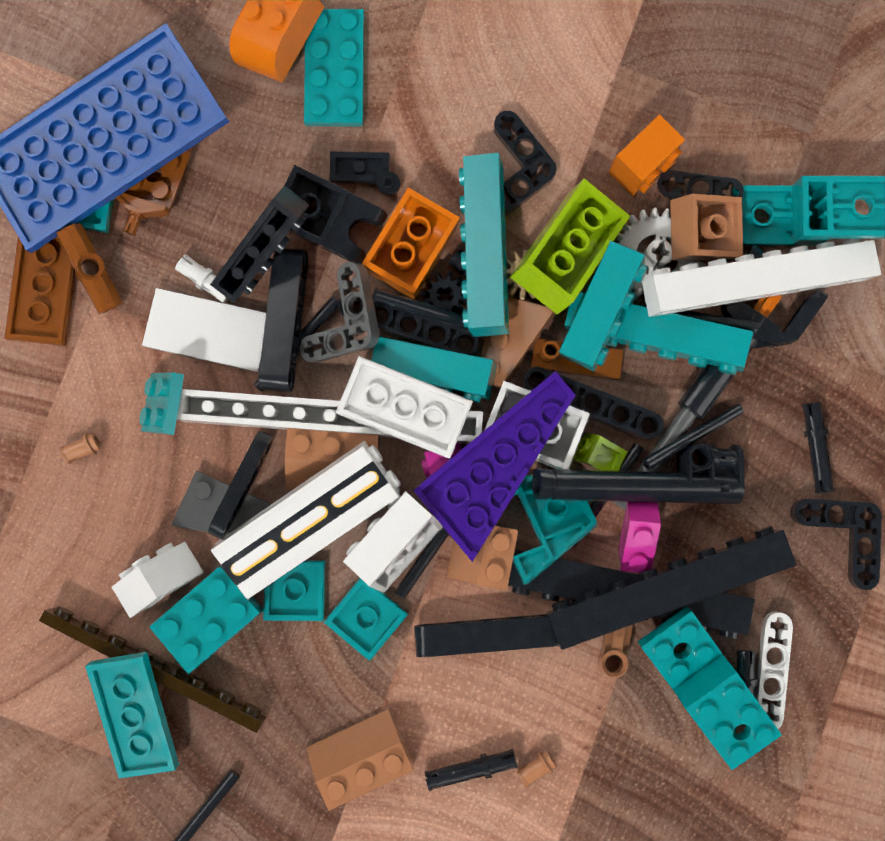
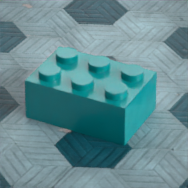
(205, 620)

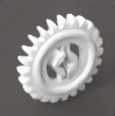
(647, 227)

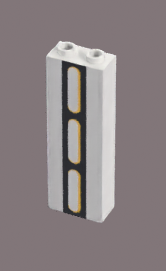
(307, 519)

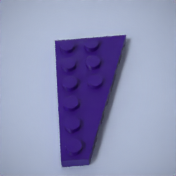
(484, 476)

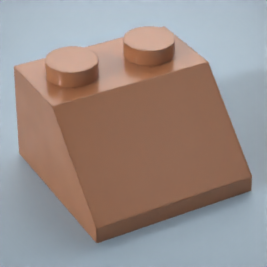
(706, 227)
(492, 563)

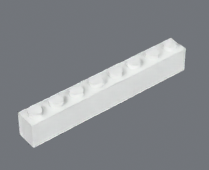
(760, 277)

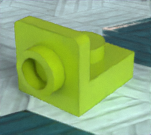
(599, 453)

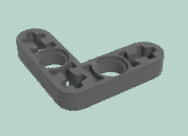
(355, 323)

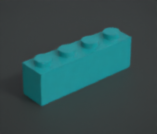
(603, 306)
(438, 367)

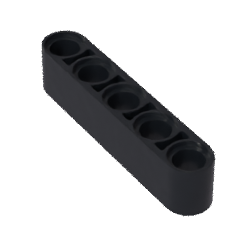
(283, 320)
(424, 326)
(607, 403)
(483, 635)

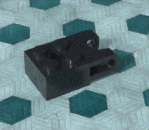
(335, 214)

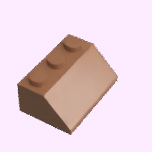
(314, 450)
(359, 759)

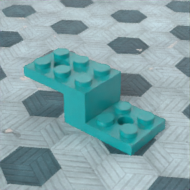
(814, 211)
(709, 688)

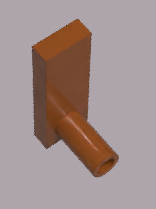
(547, 356)

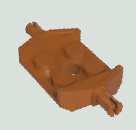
(154, 198)

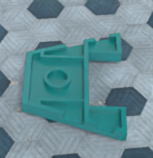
(557, 527)

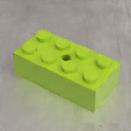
(570, 247)

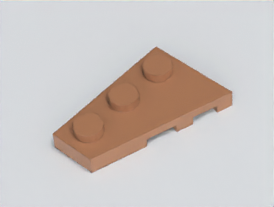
(525, 328)

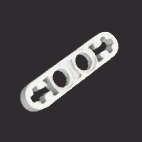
(778, 671)

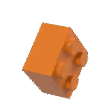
(646, 155)

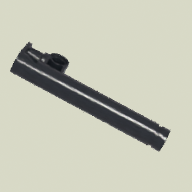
(707, 482)

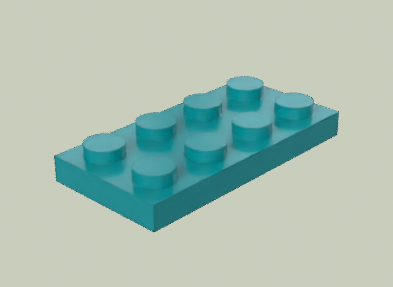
(335, 69)
(132, 715)

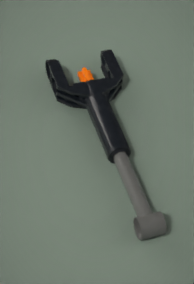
(711, 382)

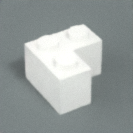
(156, 577)

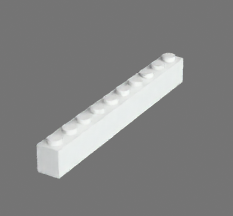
(285, 413)

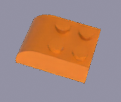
(272, 34)
(411, 243)

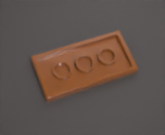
(40, 295)

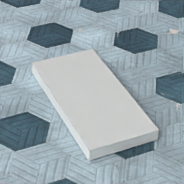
(205, 330)
(404, 407)

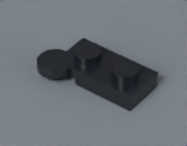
(364, 169)

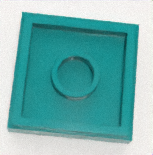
(297, 594)
(366, 619)

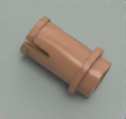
(87, 445)
(536, 768)

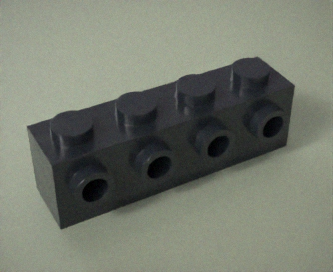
(261, 241)

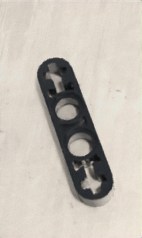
(240, 485)

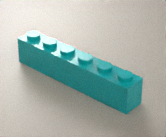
(485, 245)
(680, 337)

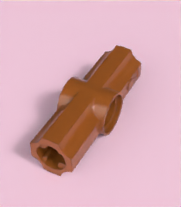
(81, 251)

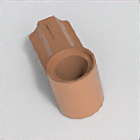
(615, 644)

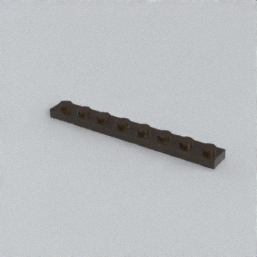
(165, 674)

